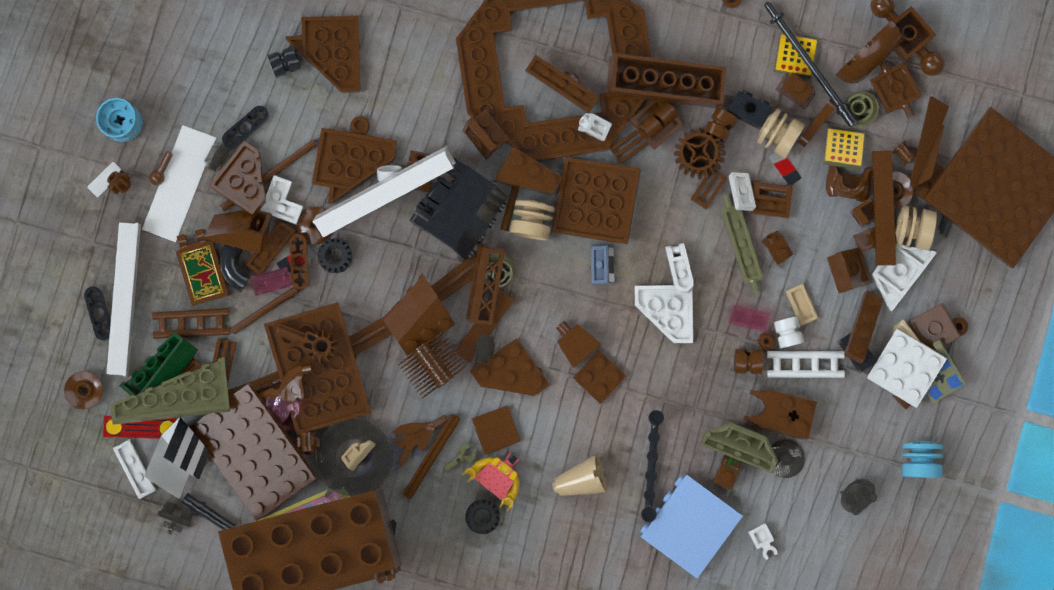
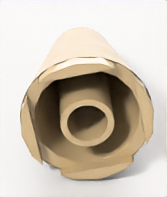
(582, 479)

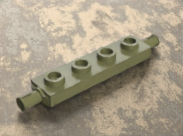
(741, 244)

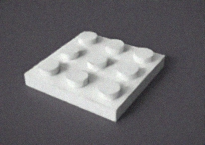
(906, 368)

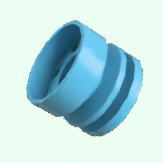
(109, 116)
(922, 460)

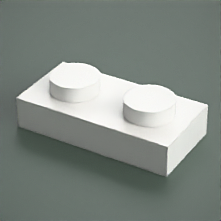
(742, 191)

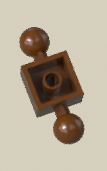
(914, 34)

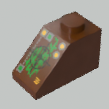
(727, 472)

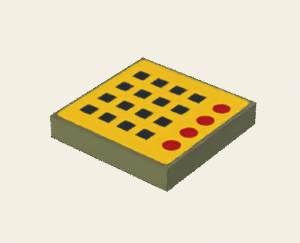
(789, 60)
(844, 148)

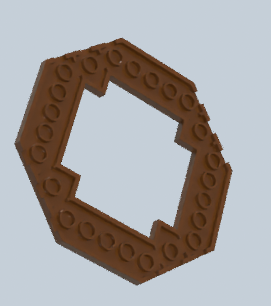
(551, 137)

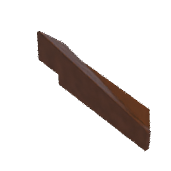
(929, 143)

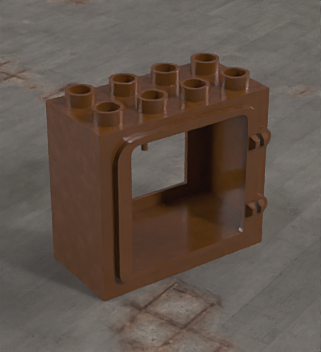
(315, 547)

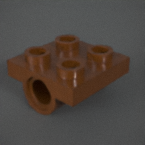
(656, 122)

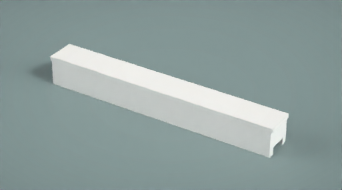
(384, 191)
(123, 299)

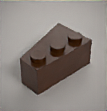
(526, 173)

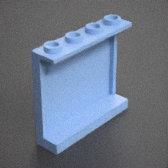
(690, 525)

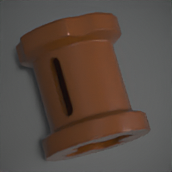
(904, 152)

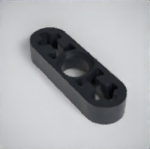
(237, 139)
(99, 297)

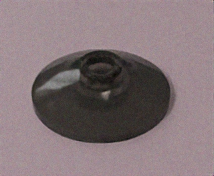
(796, 461)

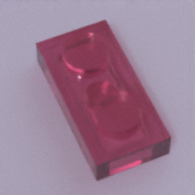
(271, 281)
(749, 318)

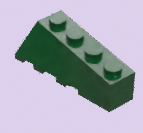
(166, 364)

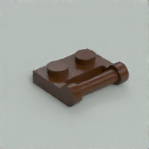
(772, 205)

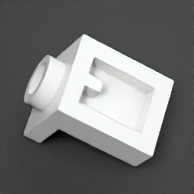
(594, 126)

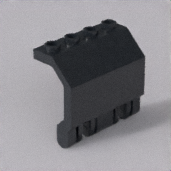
(461, 210)

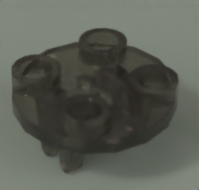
(858, 496)

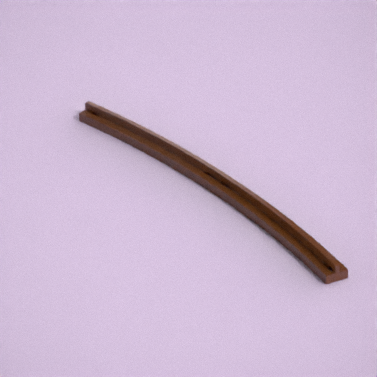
(379, 330)

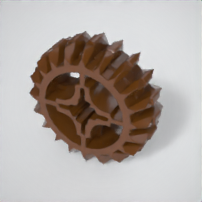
(694, 159)

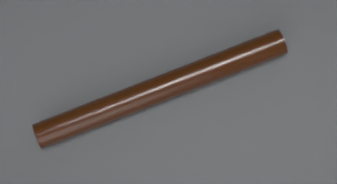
(264, 310)

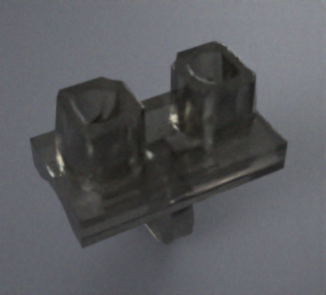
(168, 513)

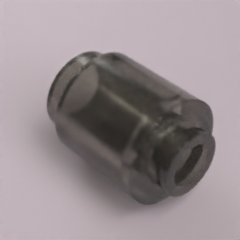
(216, 157)
(484, 348)

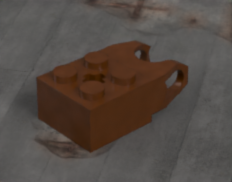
(776, 412)

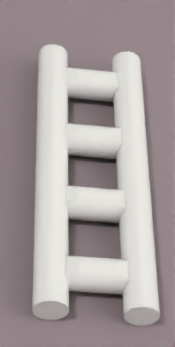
(796, 372)

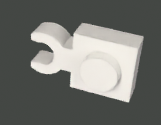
(762, 538)

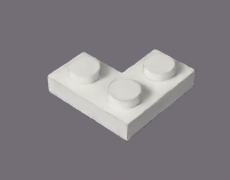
(277, 203)

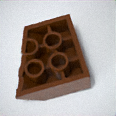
(418, 317)

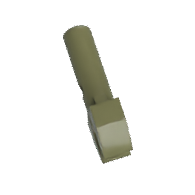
(460, 458)

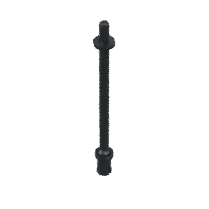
(842, 108)

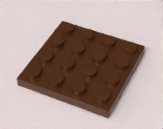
(596, 200)

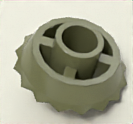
(864, 107)
(507, 273)

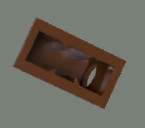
(796, 90)
(576, 343)

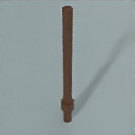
(278, 168)

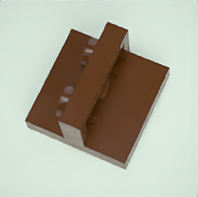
(485, 134)
(849, 270)

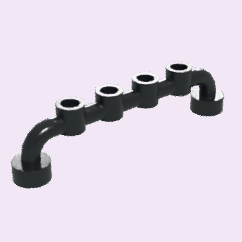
(649, 514)

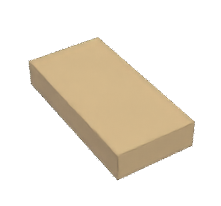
(801, 304)

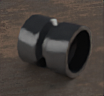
(283, 62)

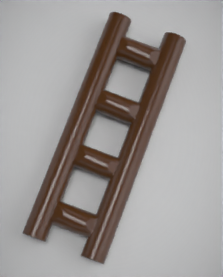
(199, 314)

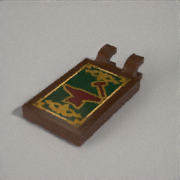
(201, 269)

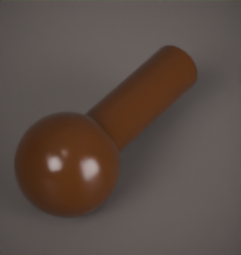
(157, 176)

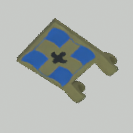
(947, 379)

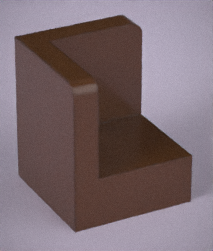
(864, 212)

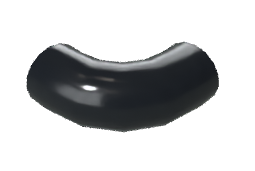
(230, 268)

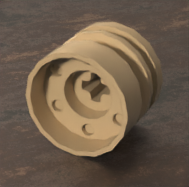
(780, 133)
(532, 220)
(915, 227)

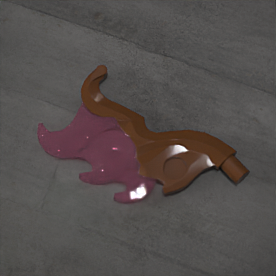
(285, 398)

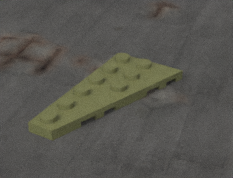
(185, 395)

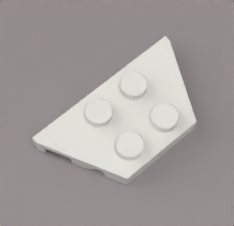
(896, 280)

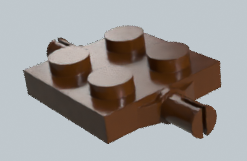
(895, 88)

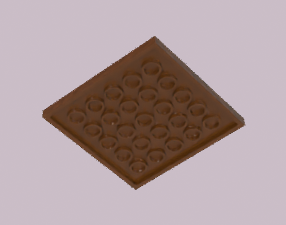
(997, 188)

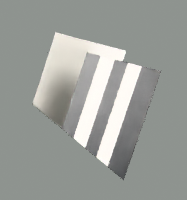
(176, 457)

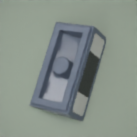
(602, 265)

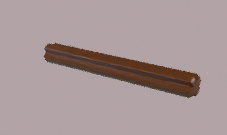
(431, 456)

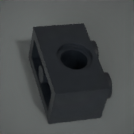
(754, 119)

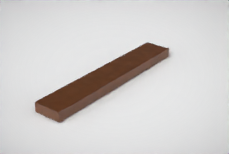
(883, 208)

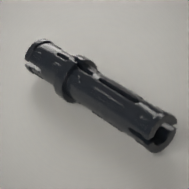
(188, 500)

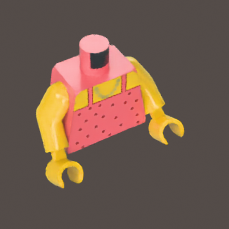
(497, 477)

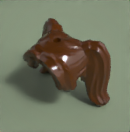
(848, 185)

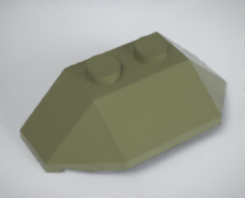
(741, 445)

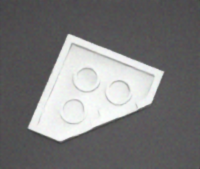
(667, 311)

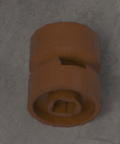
(721, 124)
(748, 361)

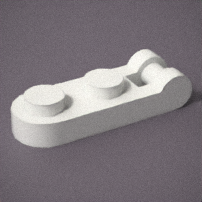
(680, 269)

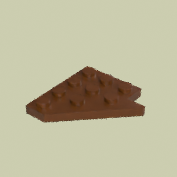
(332, 48)
(349, 160)

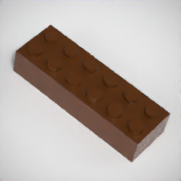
(666, 80)

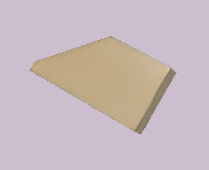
(356, 454)

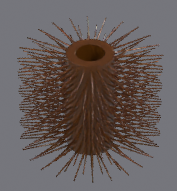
(432, 364)

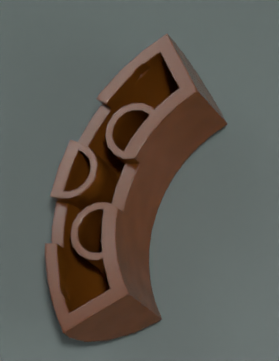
(870, 57)

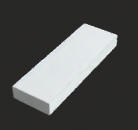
(134, 468)

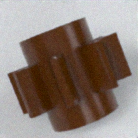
(119, 182)
(307, 443)

